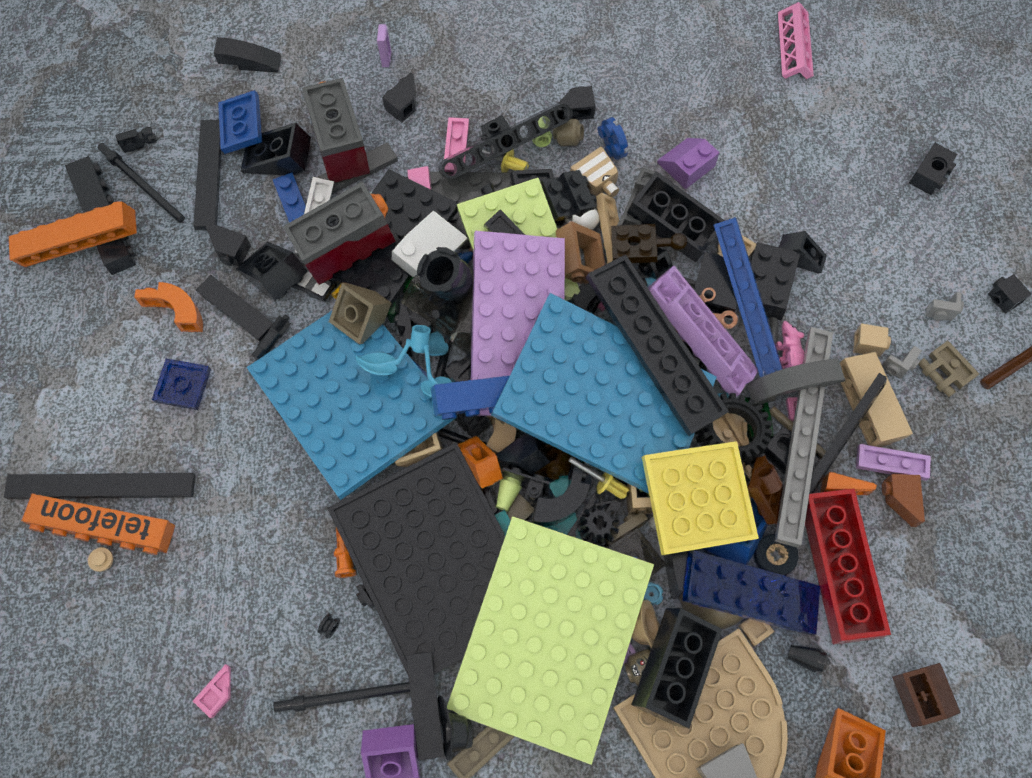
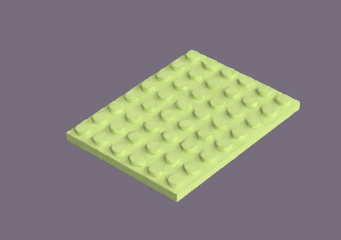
(551, 639)

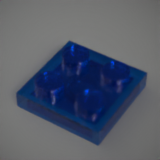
(181, 384)

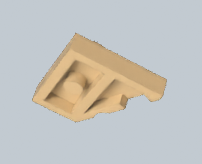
(731, 429)

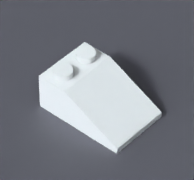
(424, 239)

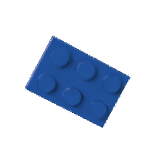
(239, 122)

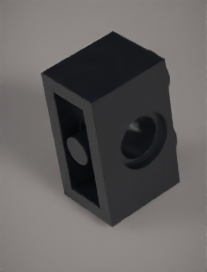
(933, 168)

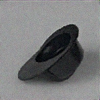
(455, 729)

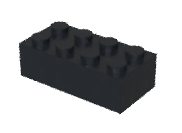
(675, 212)
(677, 667)

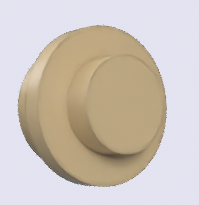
(100, 559)

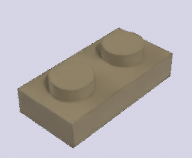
(630, 522)

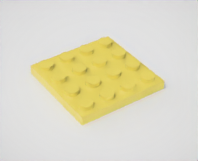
(699, 498)

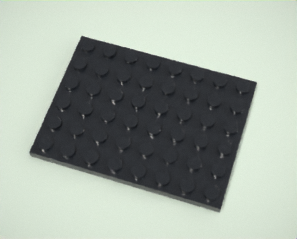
(424, 553)

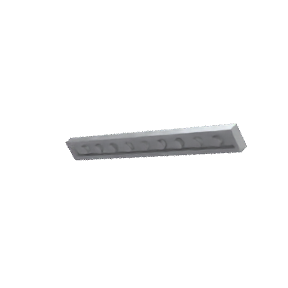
(802, 447)

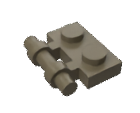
(952, 364)

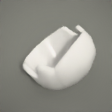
(588, 220)

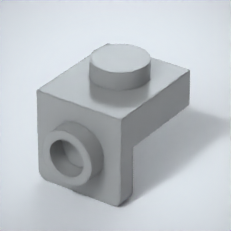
(945, 310)
(899, 368)

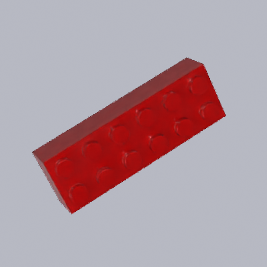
(845, 568)

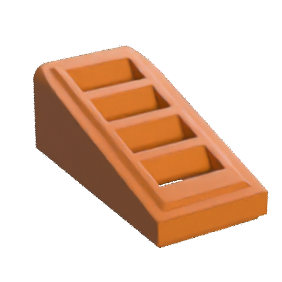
(835, 482)

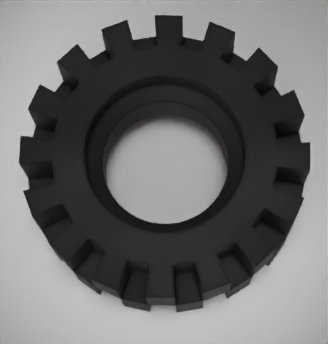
(472, 425)

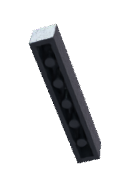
(92, 194)

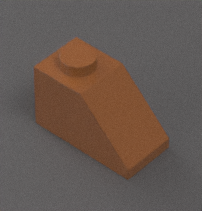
(905, 497)

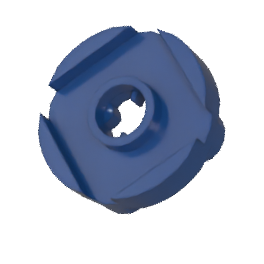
(613, 138)

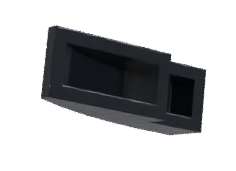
(246, 55)

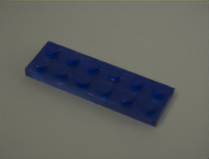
(751, 593)

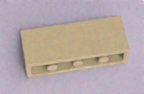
(885, 419)

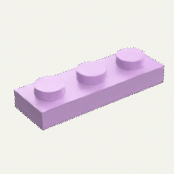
(892, 461)

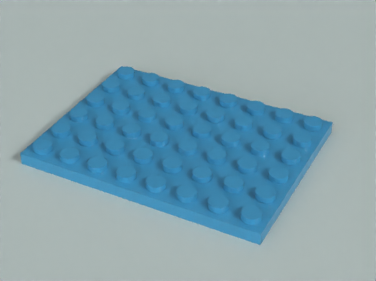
(589, 394)
(340, 412)

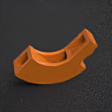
(170, 296)

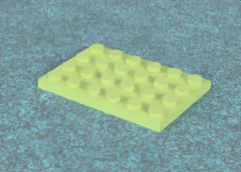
(524, 206)

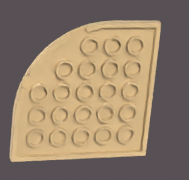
(734, 708)

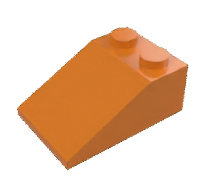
(851, 748)

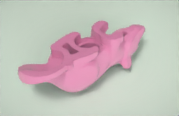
(792, 349)

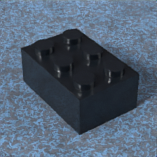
(774, 275)

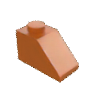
(481, 461)

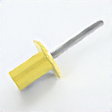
(509, 161)
(606, 481)

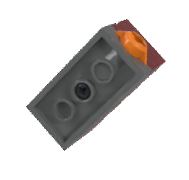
(336, 130)
(340, 232)

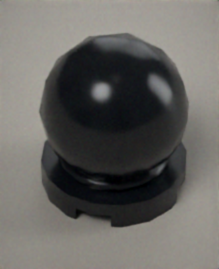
(445, 274)

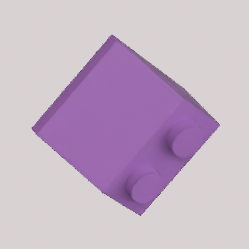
(689, 161)
(390, 752)

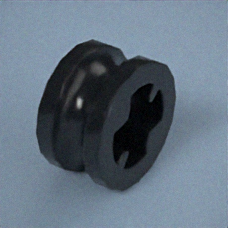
(328, 625)

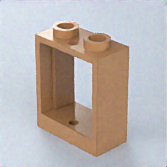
(578, 237)

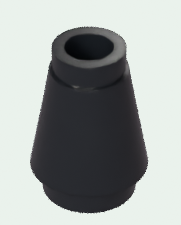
(808, 657)

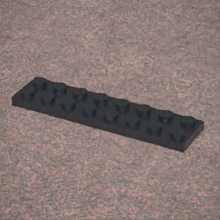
(657, 345)

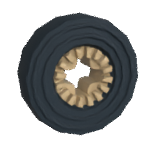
(766, 562)

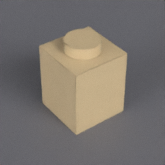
(871, 339)

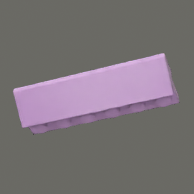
(703, 332)

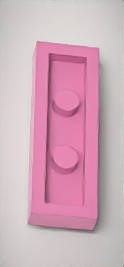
(456, 139)

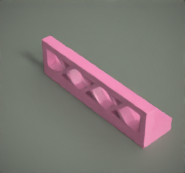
(800, 38)

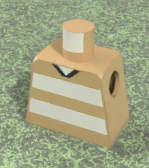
(599, 171)

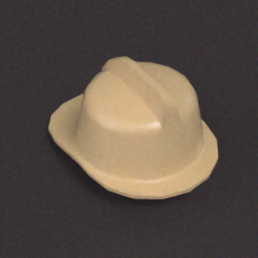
(646, 625)

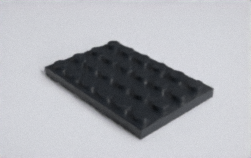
(407, 207)

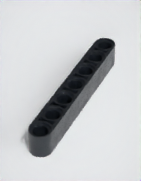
(515, 140)

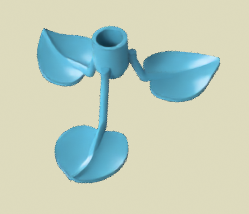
(420, 342)

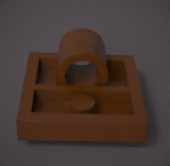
(766, 489)

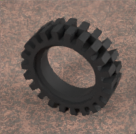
(752, 415)

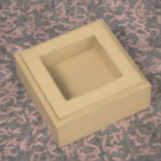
(755, 631)

